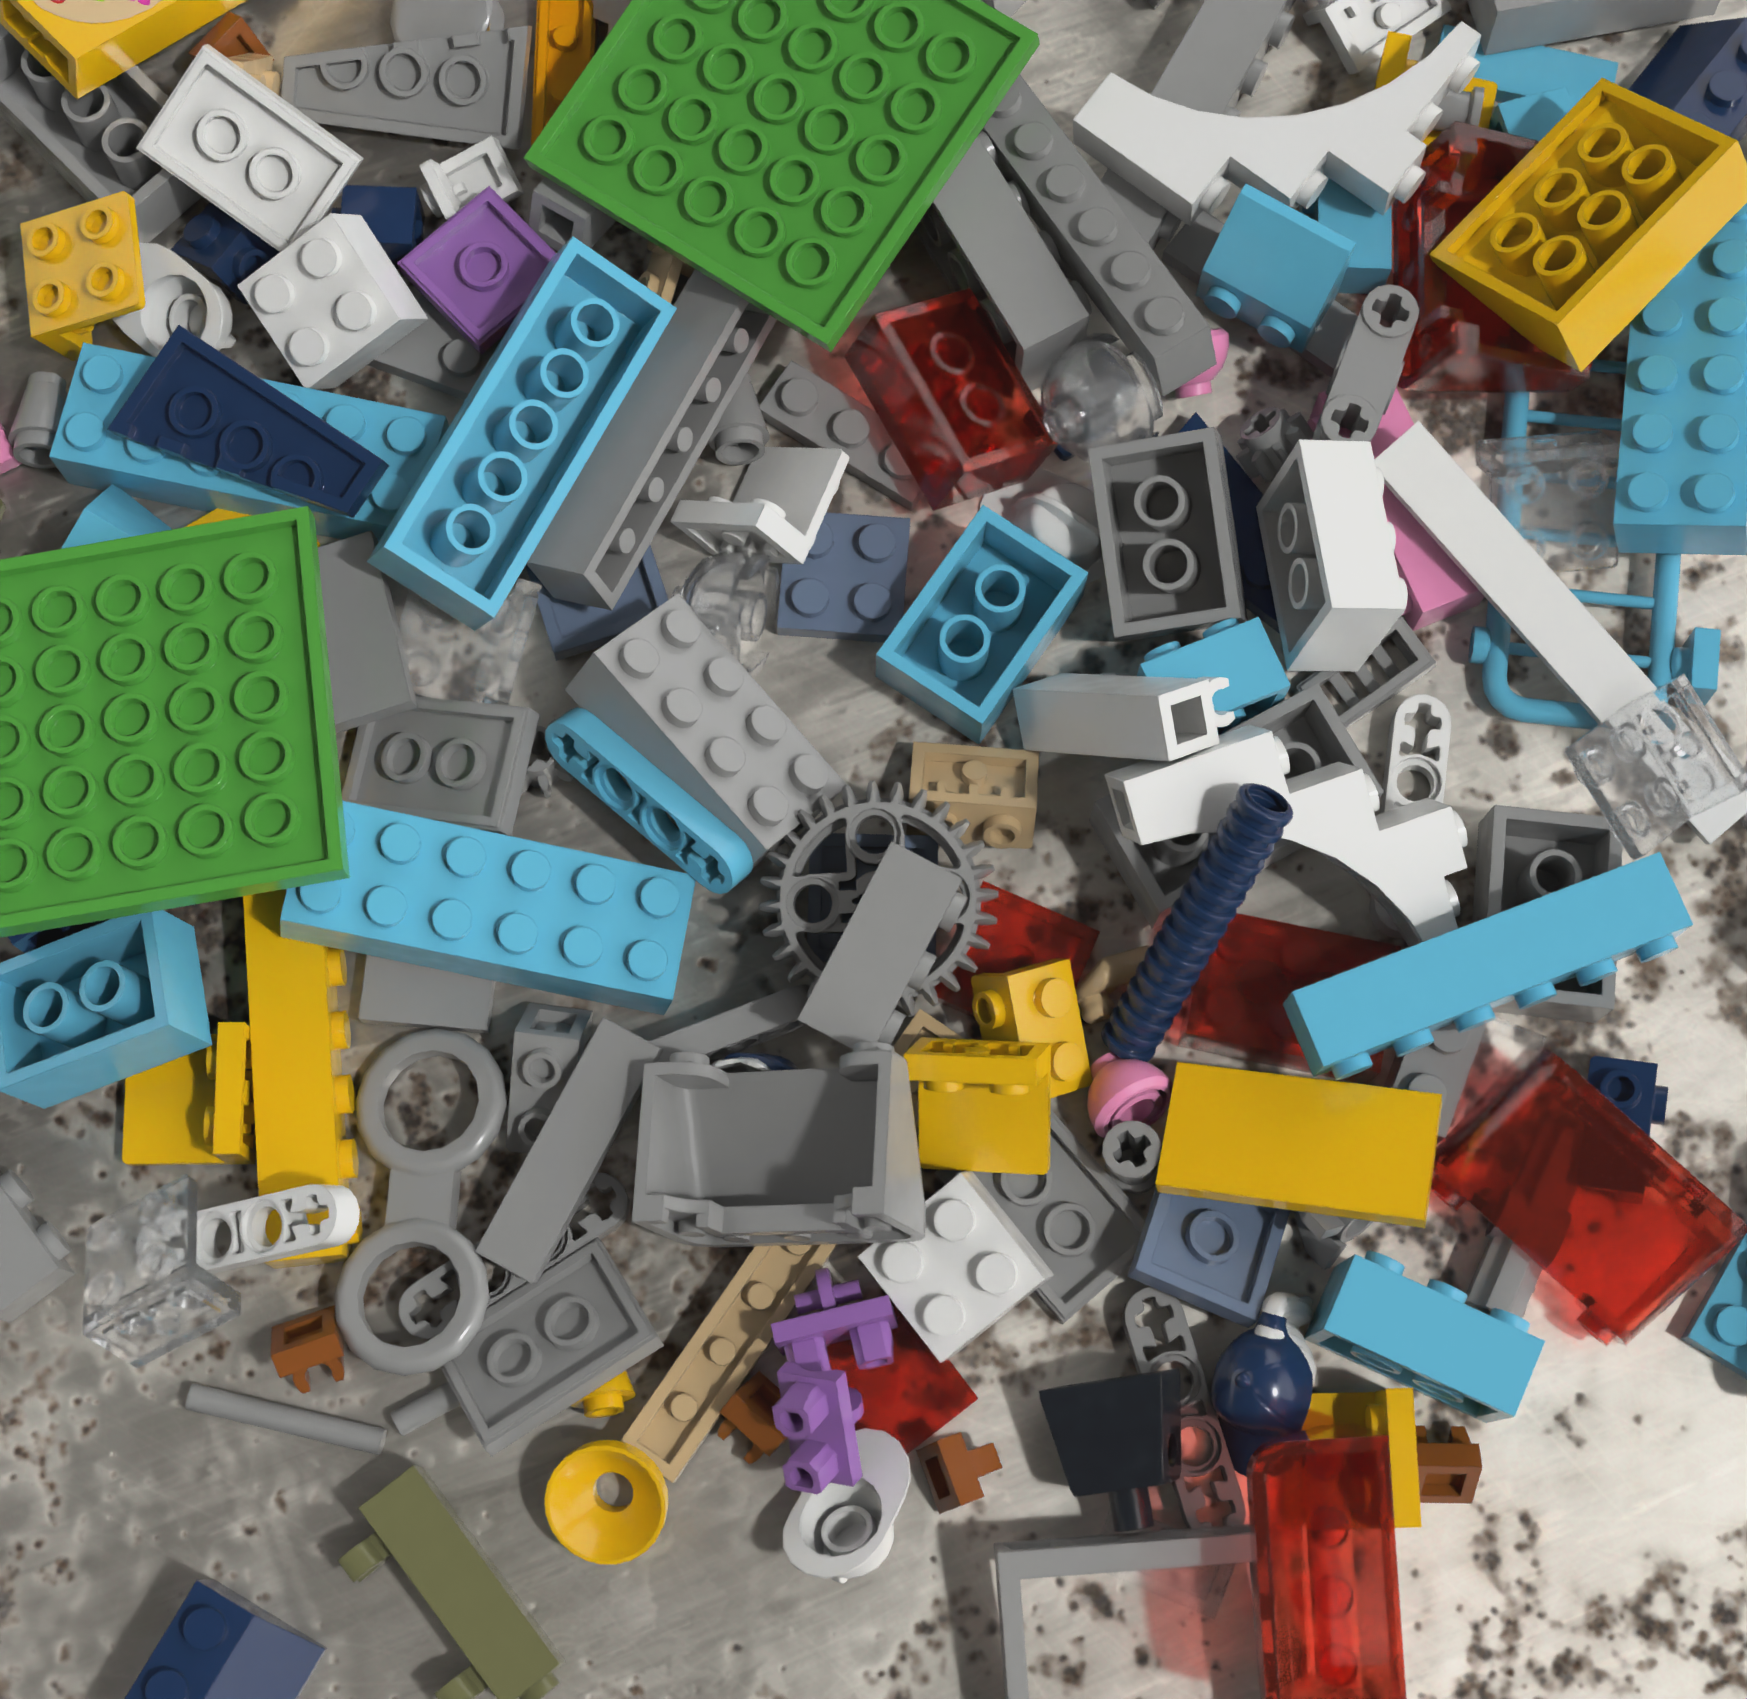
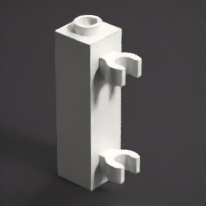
(1120, 715)

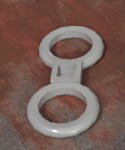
(421, 1202)

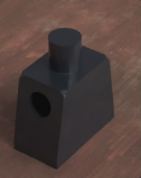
(1118, 1439)

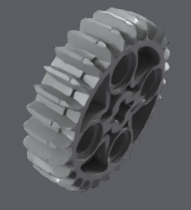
(851, 816)

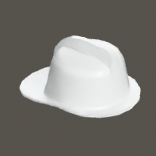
(176, 297)
(1056, 515)
(847, 1527)

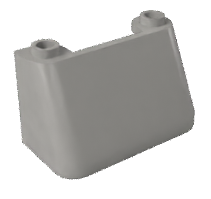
(780, 1153)

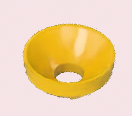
(592, 1526)

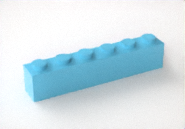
(1488, 965)

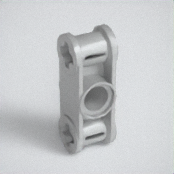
(1369, 366)

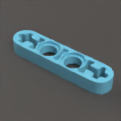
(700, 845)

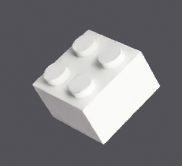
(332, 301)
(962, 1272)

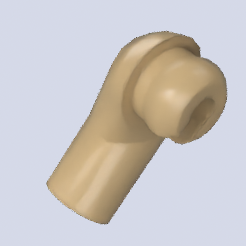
(1102, 980)

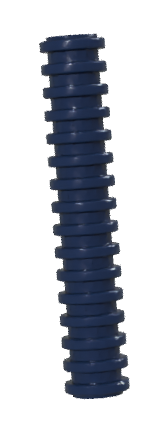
(1197, 921)

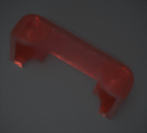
(1457, 338)
(1584, 1195)

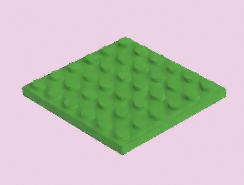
(782, 136)
(166, 723)

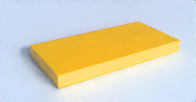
(1300, 1144)

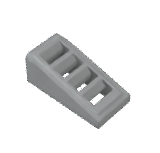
(1412, 649)

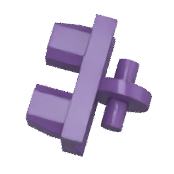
(863, 1322)
(819, 1420)

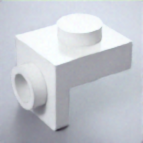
(467, 175)

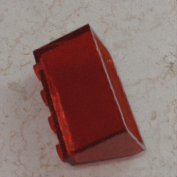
(1325, 1566)

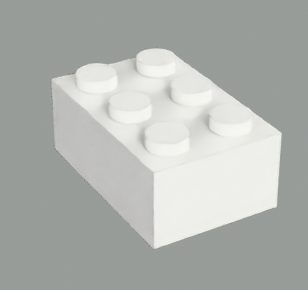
(1330, 556)

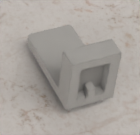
(543, 1059)

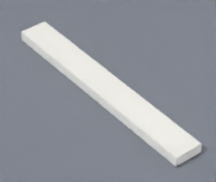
(1524, 589)

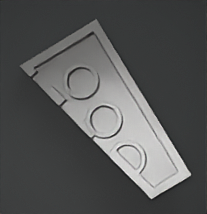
(422, 88)

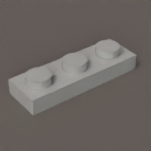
(830, 418)

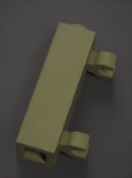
(461, 1588)

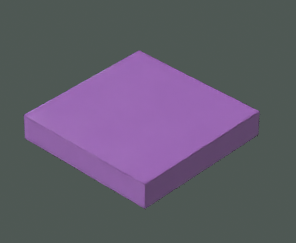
(479, 268)

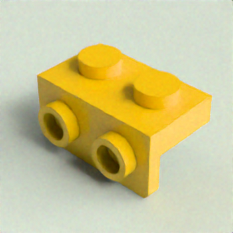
(1036, 1006)

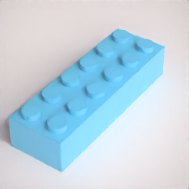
(1687, 410)
(522, 435)
(97, 458)
(499, 910)

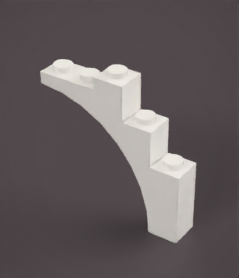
(1362, 145)
(1392, 854)

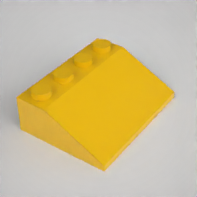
(1596, 221)

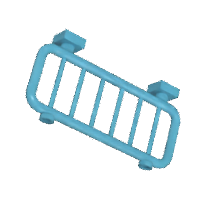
(1492, 645)

